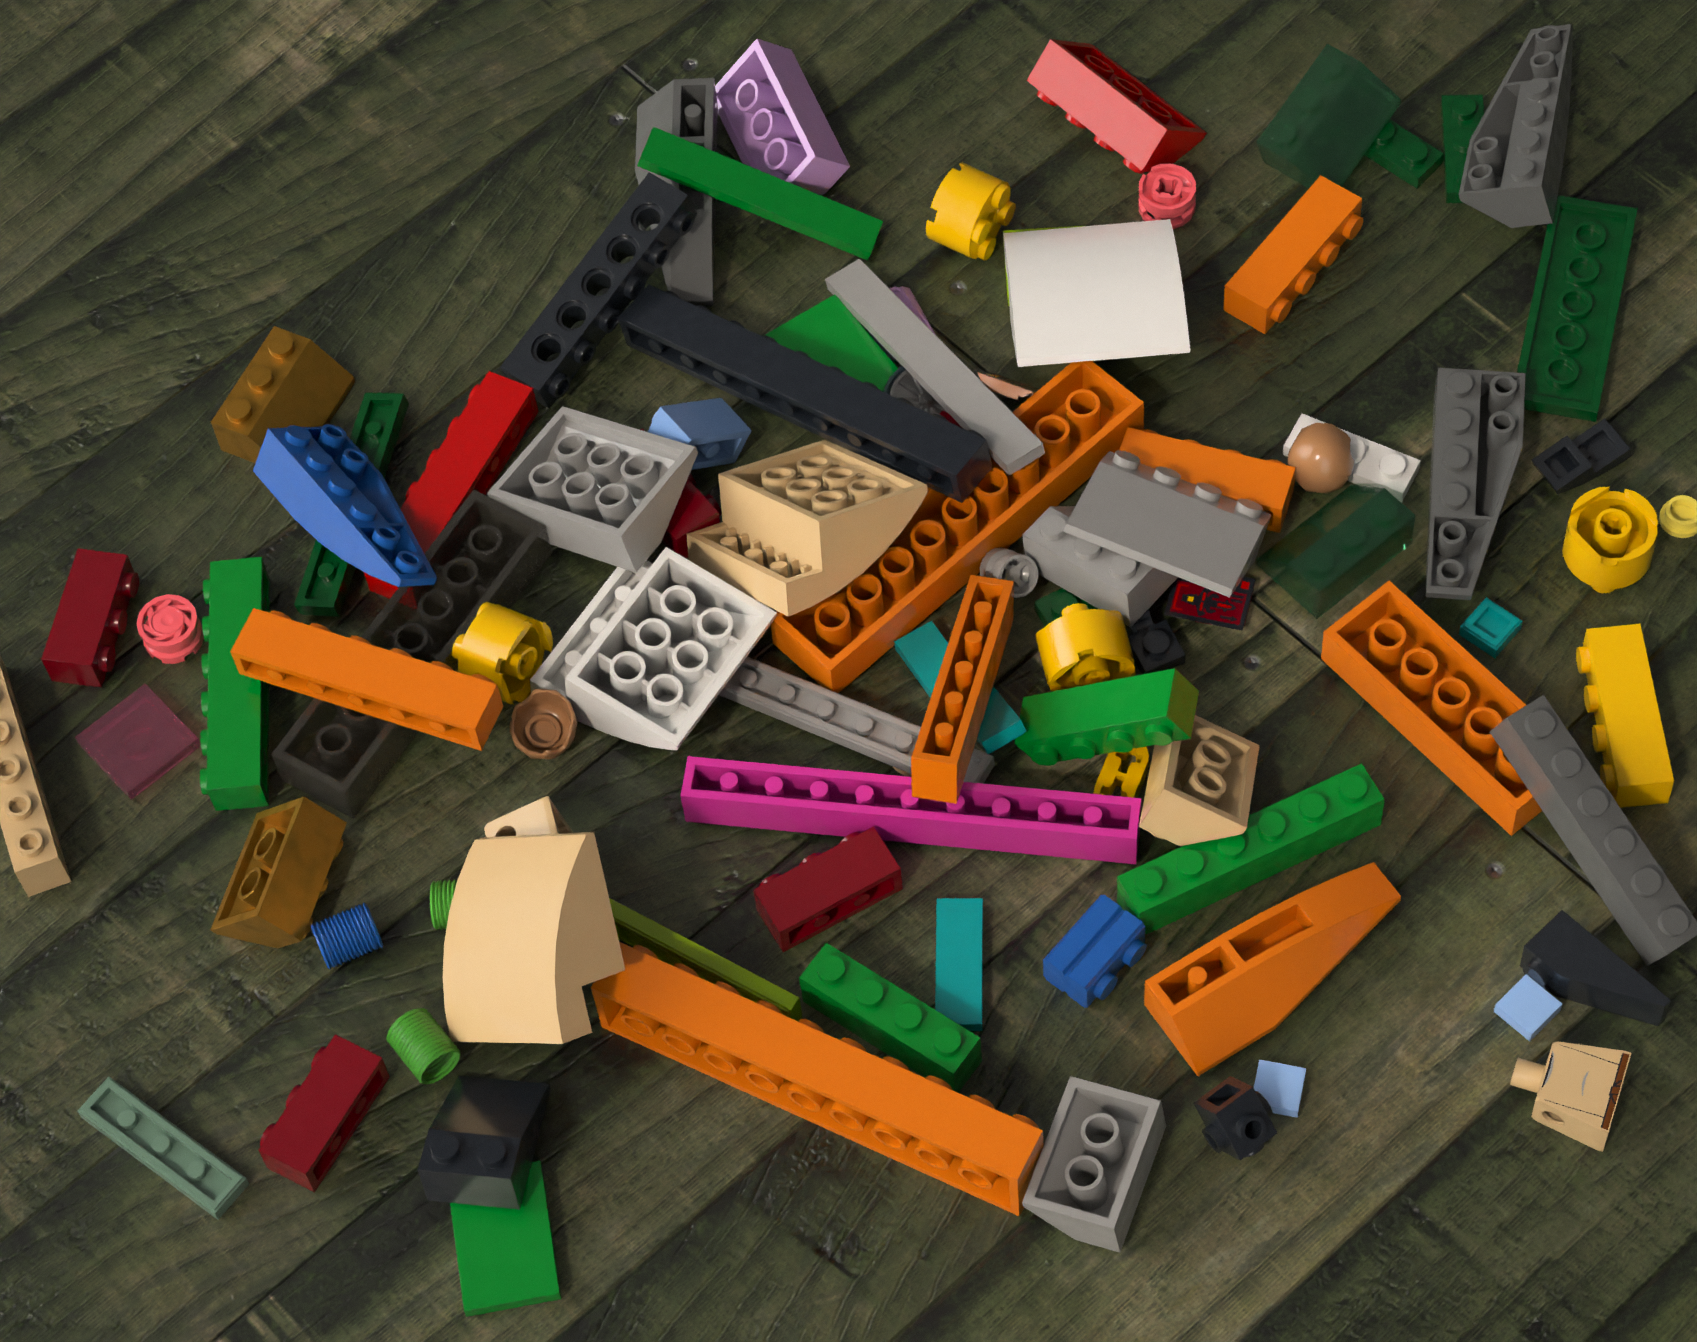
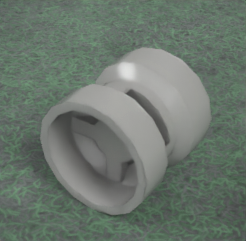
(1016, 568)

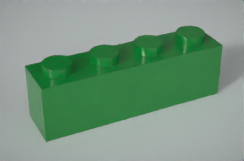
(1108, 717)
(890, 1018)

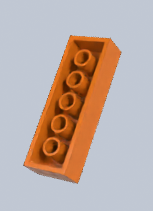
(1432, 697)

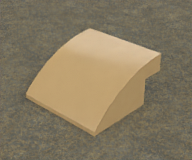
(804, 524)
(526, 937)

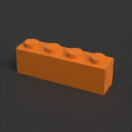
(1293, 255)
(1235, 474)

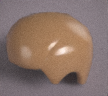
(1321, 458)
(543, 724)

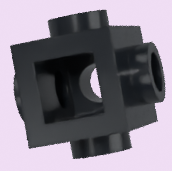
(1235, 1118)

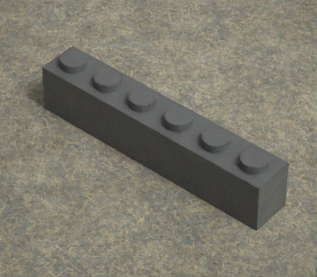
(1595, 830)

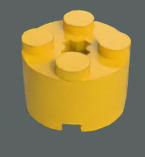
(970, 211)
(1610, 538)
(1085, 648)
(504, 649)

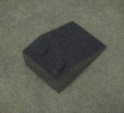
(483, 1142)

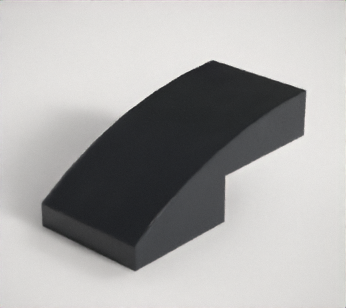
(1582, 459)

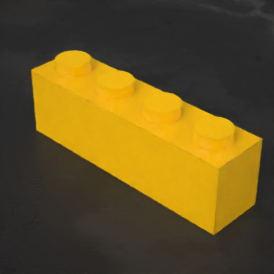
(1625, 715)

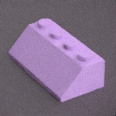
(778, 119)

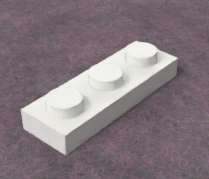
(1373, 463)

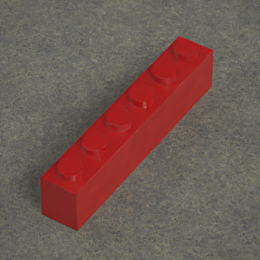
(467, 460)

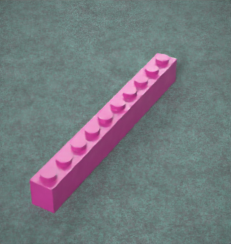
(851, 802)

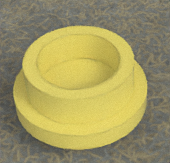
(1679, 516)

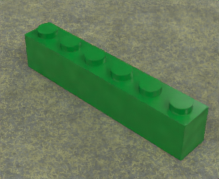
(234, 703)
(1270, 844)

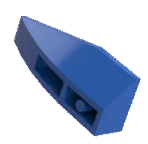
(342, 502)

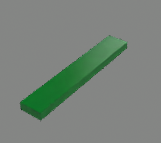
(760, 193)

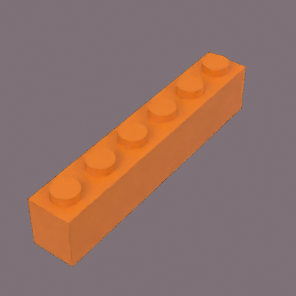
(368, 678)
(962, 689)

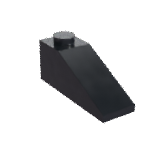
(1585, 971)

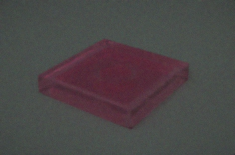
(138, 741)

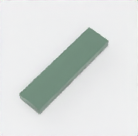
(163, 1147)

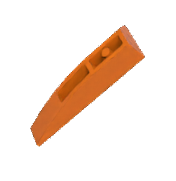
(1264, 967)

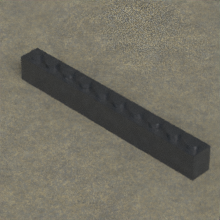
(807, 392)

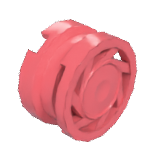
(1167, 194)
(170, 629)

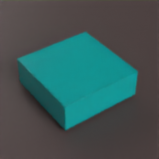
(1490, 627)

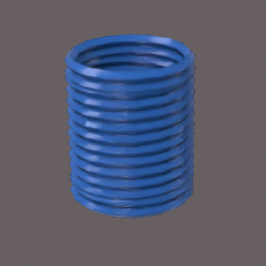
(347, 935)

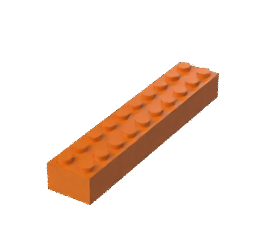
(1077, 420)
(821, 1077)

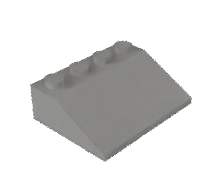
(598, 486)
(1169, 522)

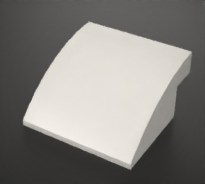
(1095, 293)
(654, 650)

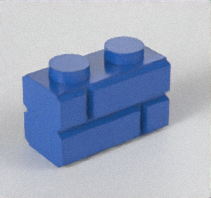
(1095, 951)

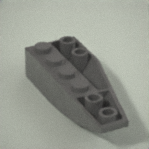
(690, 112)
(1522, 137)
(1472, 466)

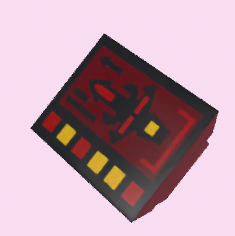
(1209, 607)

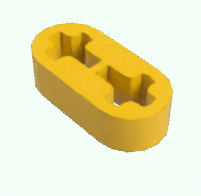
(1129, 782)

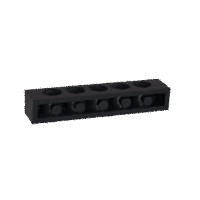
(600, 268)

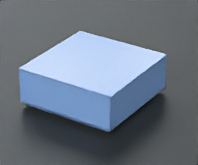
(1527, 1007)
(1280, 1086)

